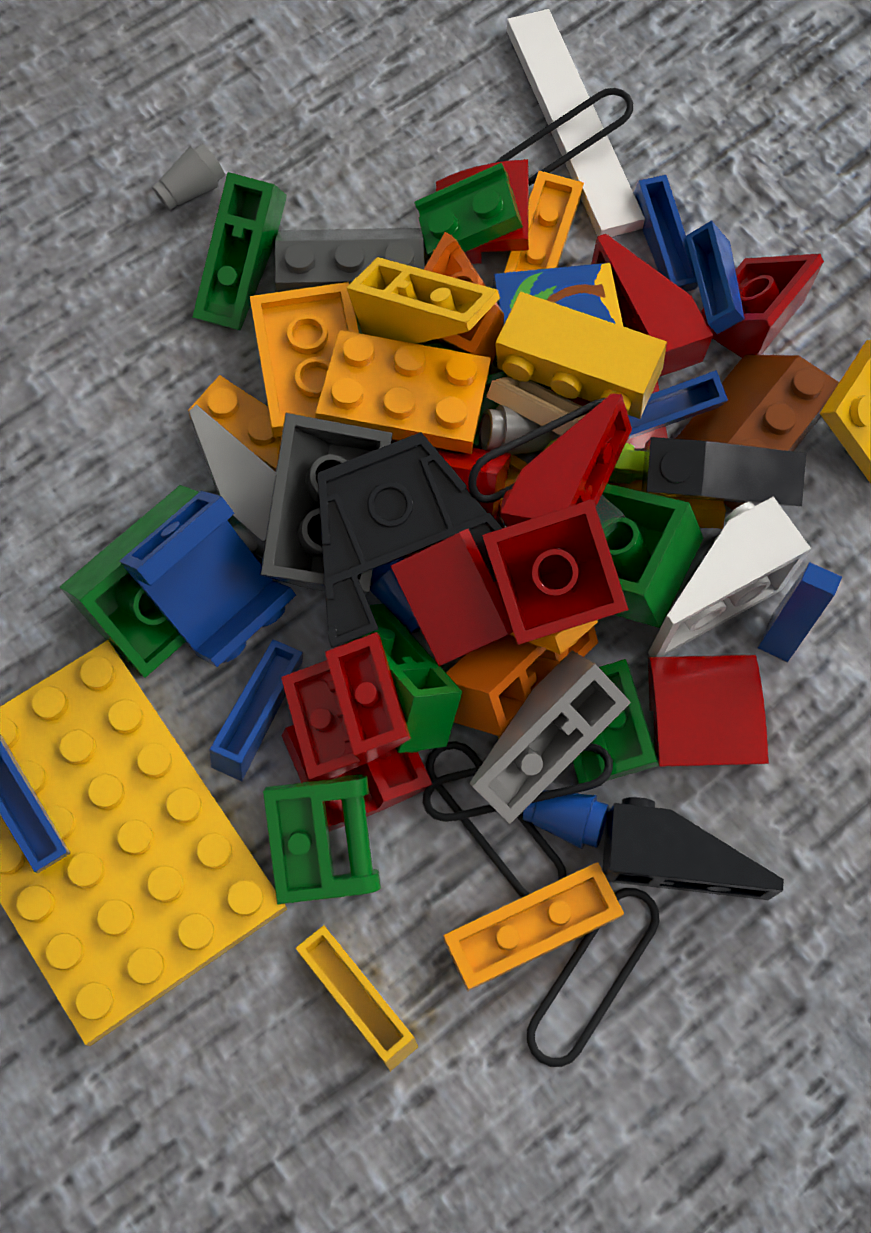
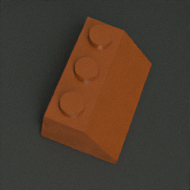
(768, 405)

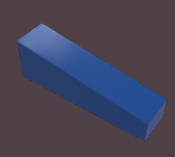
(665, 231)
(716, 276)
(680, 403)
(799, 611)
(254, 711)
(27, 816)

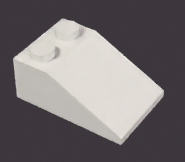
(743, 567)

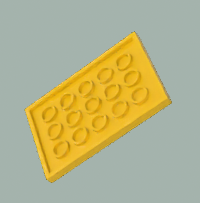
(152, 862)

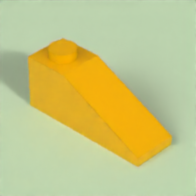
(416, 303)

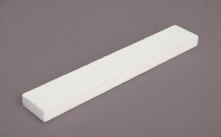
(559, 90)

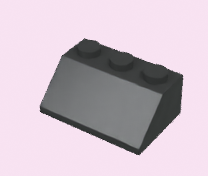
(340, 255)
(294, 525)

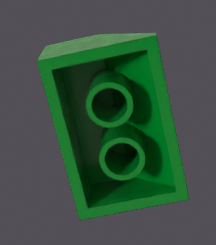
(118, 604)

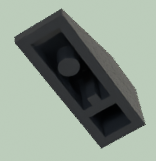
(722, 471)
(670, 852)

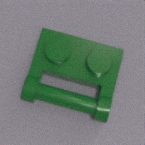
(302, 840)

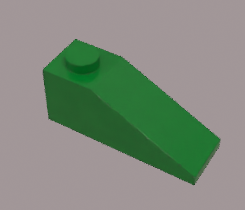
(238, 249)
(423, 687)

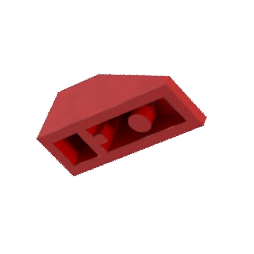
(655, 306)
(572, 467)

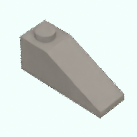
(237, 477)
(548, 734)

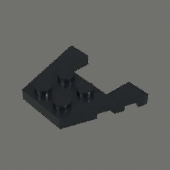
(383, 511)

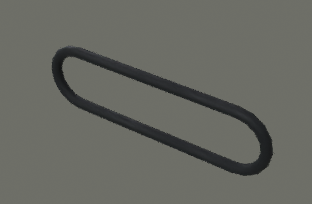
(606, 92)
(516, 443)
(446, 817)
(475, 832)
(582, 1041)

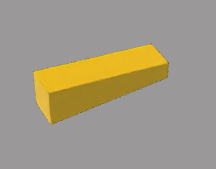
(357, 998)

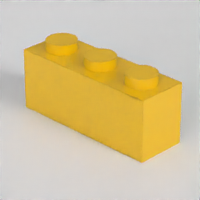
(578, 353)

